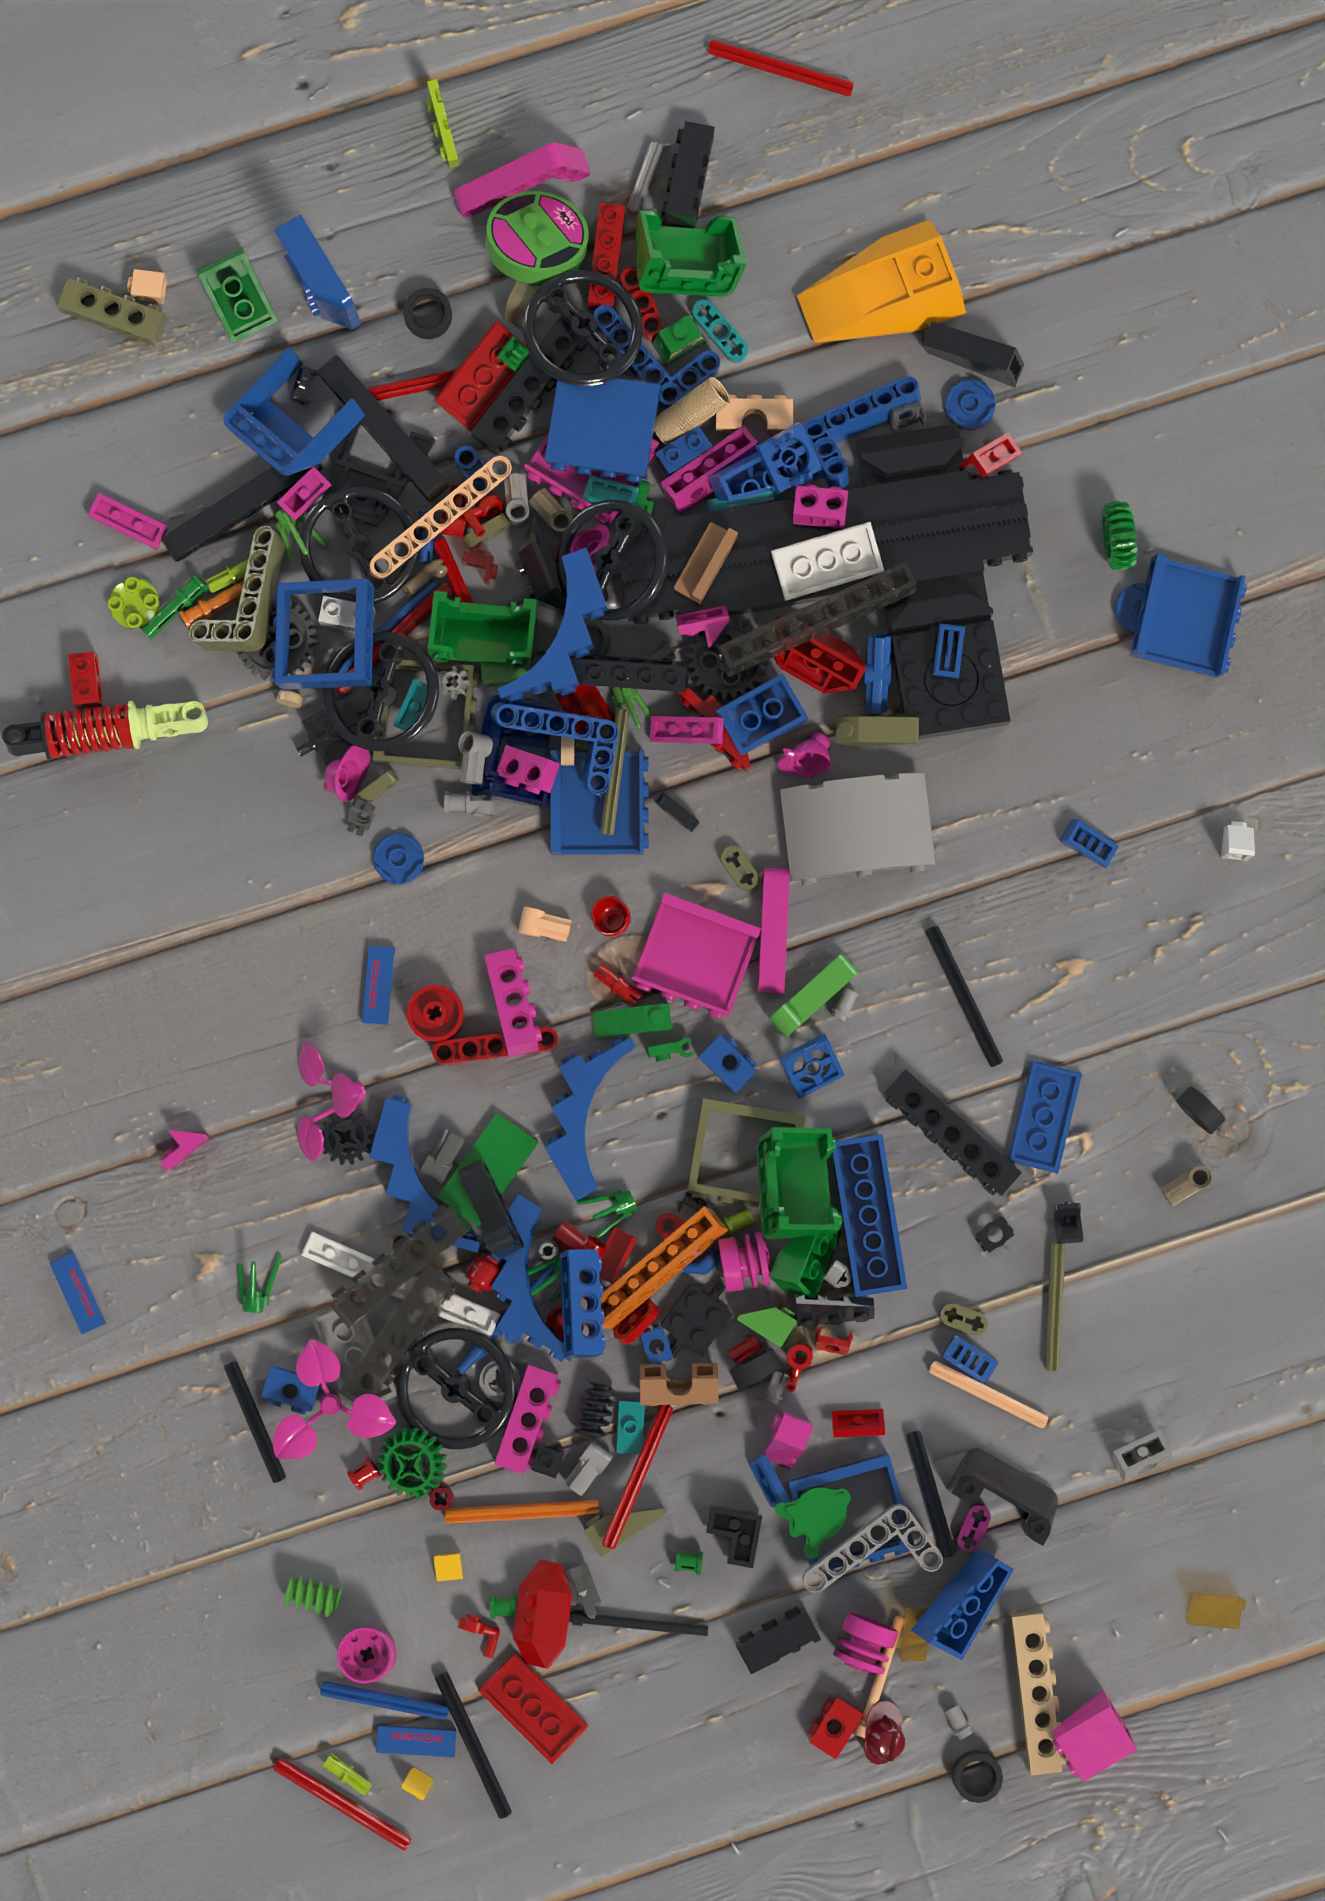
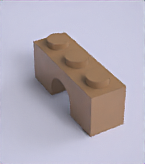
(698, 1388)

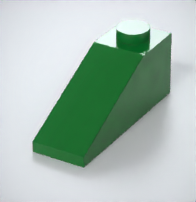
(632, 1021)

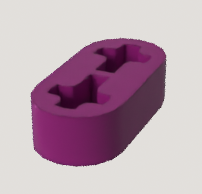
(979, 1531)

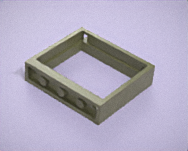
(469, 707)
(726, 1195)

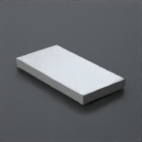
(827, 561)

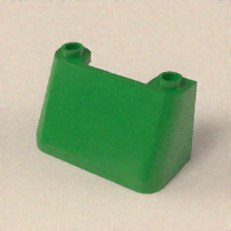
(688, 258)
(482, 631)
(796, 1182)

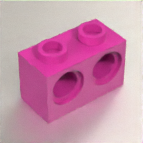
(820, 513)
(527, 769)

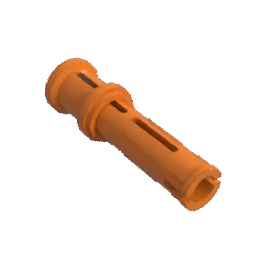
(206, 609)

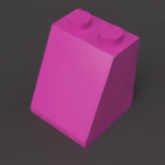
(1093, 1737)

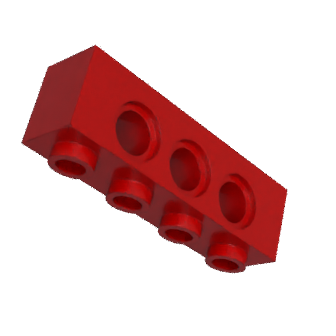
(607, 252)

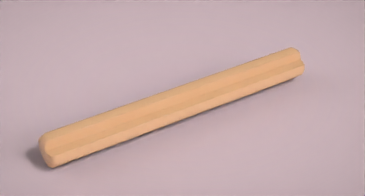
(988, 1394)

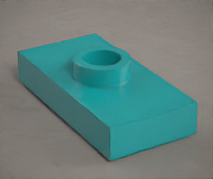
(603, 489)
(630, 1427)

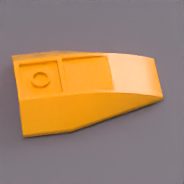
(885, 289)

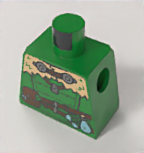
(678, 340)

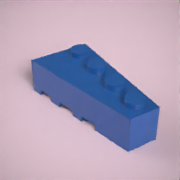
(750, 477)
(964, 1604)

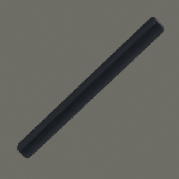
(964, 996)
(473, 1745)

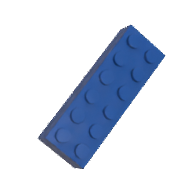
(868, 1216)

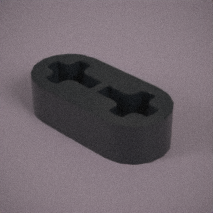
(677, 812)

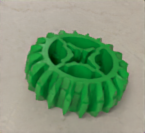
(1119, 535)
(404, 1456)

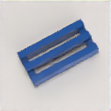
(945, 673)
(768, 1480)

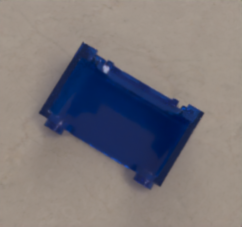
(531, 742)

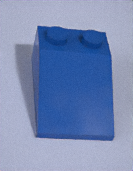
(762, 715)

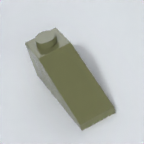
(876, 731)
(636, 1522)

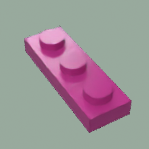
(127, 521)
(686, 729)

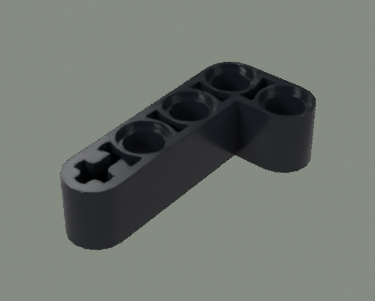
(501, 1233)

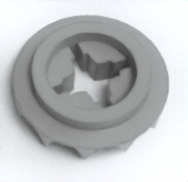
(487, 1376)

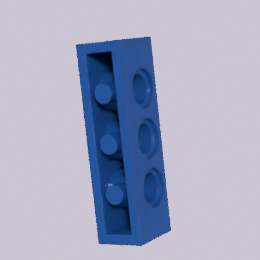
(572, 1289)

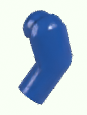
(705, 1264)

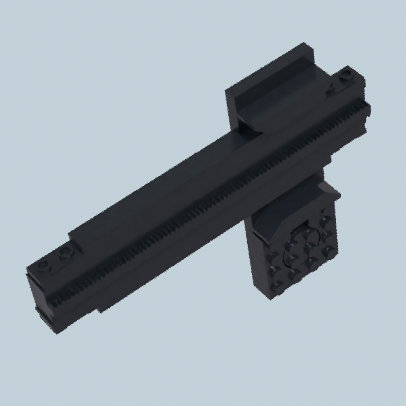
(919, 515)

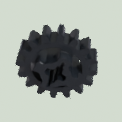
(339, 1148)

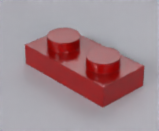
(858, 1423)

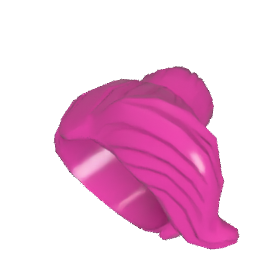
(807, 758)

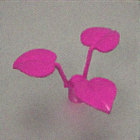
(345, 1099)
(320, 1365)

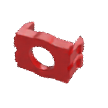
(839, 1346)

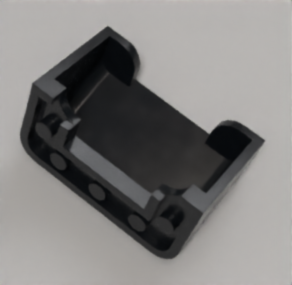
(983, 1470)

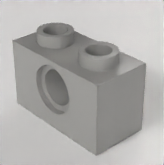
(1142, 1456)

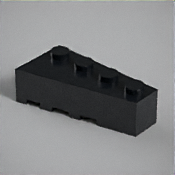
(689, 175)

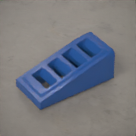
(1070, 832)
(951, 1348)

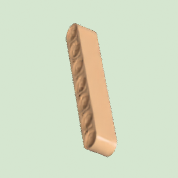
(451, 511)

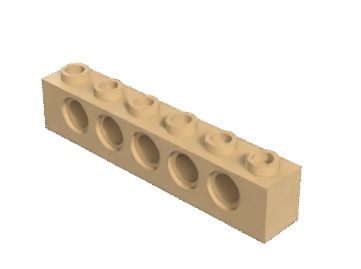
(1021, 1626)

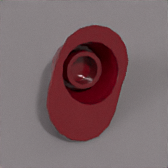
(883, 1733)

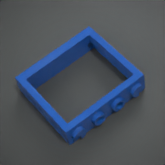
(363, 635)
(848, 1470)

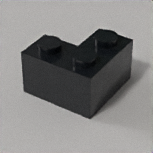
(741, 1527)

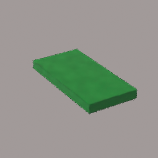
(504, 1152)

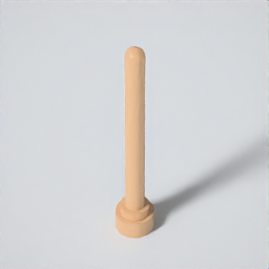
(879, 1680)

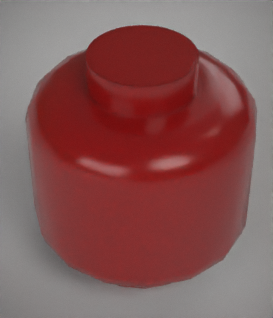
(482, 1272)

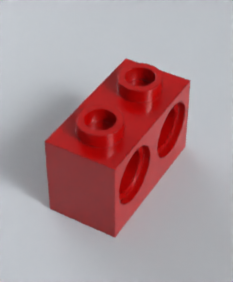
(85, 680)

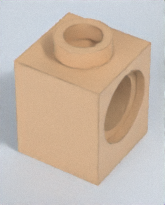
(148, 286)

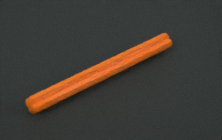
(522, 1511)

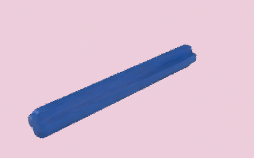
(384, 1700)

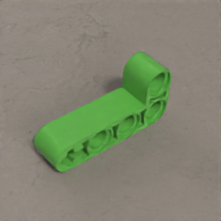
(813, 995)

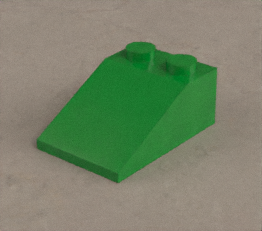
(237, 295)
(804, 1264)

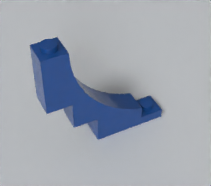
(393, 1147)

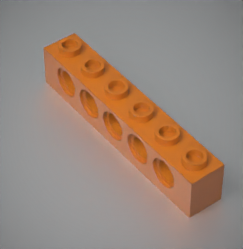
(660, 1266)

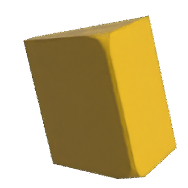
(448, 1566)
(417, 1783)

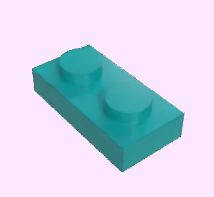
(412, 705)

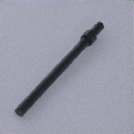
(579, 1618)

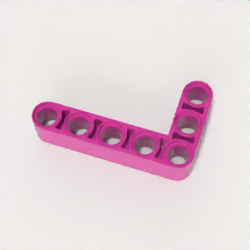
(549, 161)

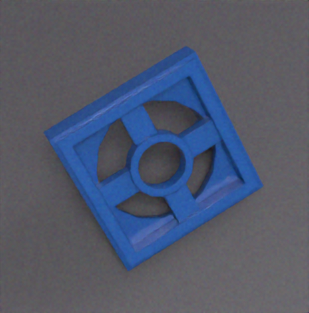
(812, 463)
(833, 1072)

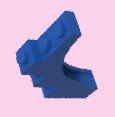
(573, 638)
(583, 1078)
(514, 1284)

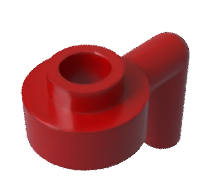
(488, 508)
(798, 1363)
(473, 1624)

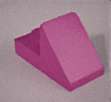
(304, 493)
(707, 620)
(188, 1144)

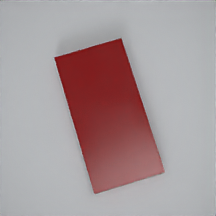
(477, 379)
(533, 1708)

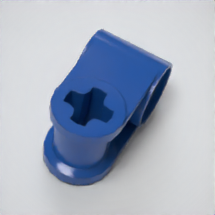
(468, 470)

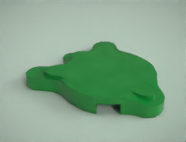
(817, 1515)

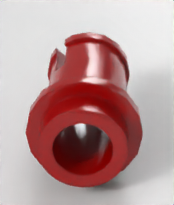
(745, 1349)

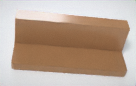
(705, 562)

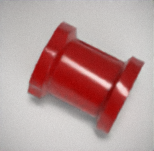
(363, 1473)

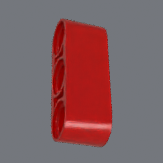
(648, 314)

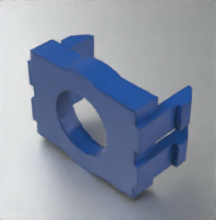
(657, 1333)

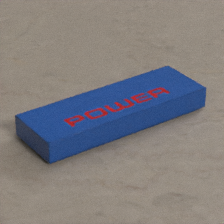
(378, 985)
(77, 1293)
(416, 1741)

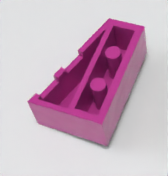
(787, 1439)

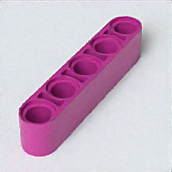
(773, 930)

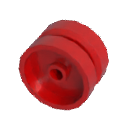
(420, 1013)

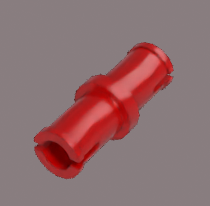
(618, 985)

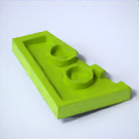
(441, 127)

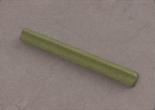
(612, 794)
(1055, 1307)

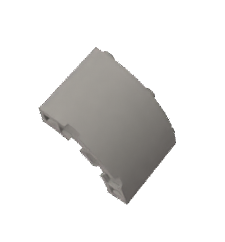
(857, 827)

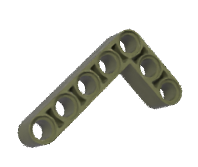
(256, 601)

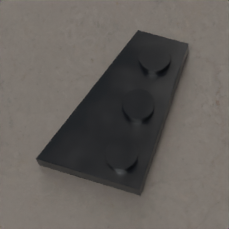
(824, 1311)

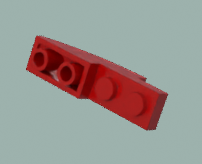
(690, 701)

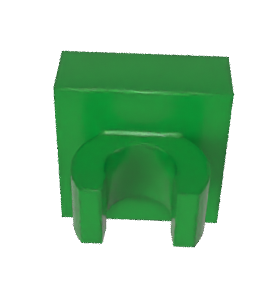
(513, 354)

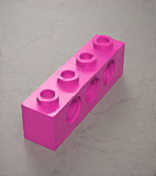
(692, 483)
(517, 1040)
(534, 1378)

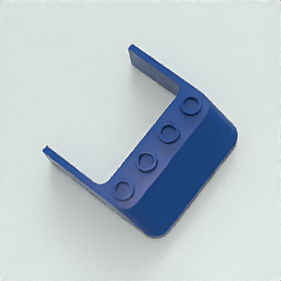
(316, 275)
(276, 435)

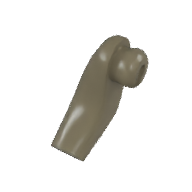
(424, 576)

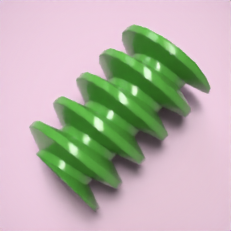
(312, 1596)

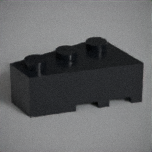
(777, 1639)

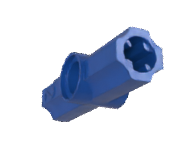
(877, 672)

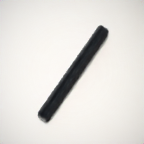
(254, 1421)
(931, 1494)

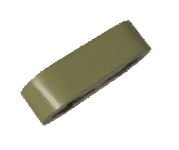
(493, 528)
(378, 787)
(744, 864)
(966, 1313)

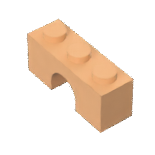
(775, 411)

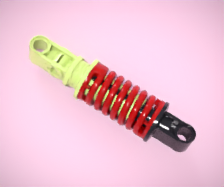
(103, 731)

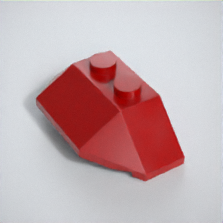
(823, 664)
(542, 1614)

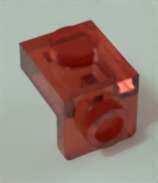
(477, 559)

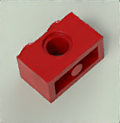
(834, 1742)

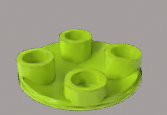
(133, 602)

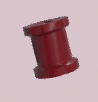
(441, 1506)

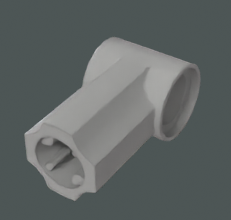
(516, 498)
(474, 749)
(591, 1464)

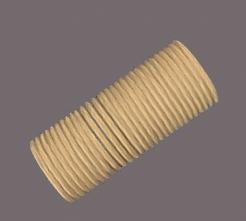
(691, 410)

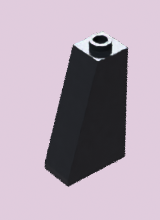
(974, 353)

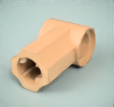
(538, 923)

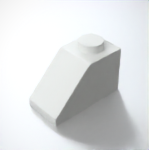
(1238, 842)

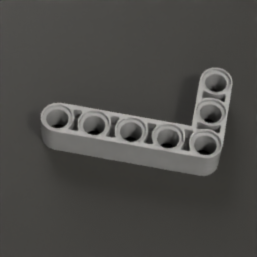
(870, 1545)

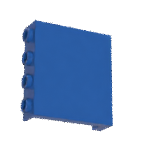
(603, 428)
(1188, 617)
(578, 812)

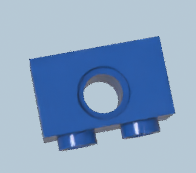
(682, 451)
(734, 1078)
(276, 1383)

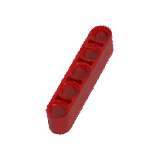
(483, 1051)

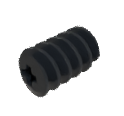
(596, 1410)

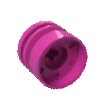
(744, 1261)
(865, 1643)
(352, 1659)

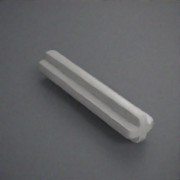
(644, 178)

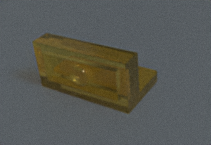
(1215, 1610)
(912, 1645)

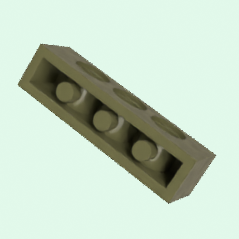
(145, 331)

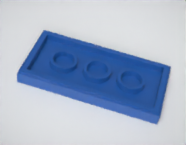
(1044, 1117)

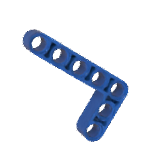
(650, 364)
(853, 424)
(567, 729)

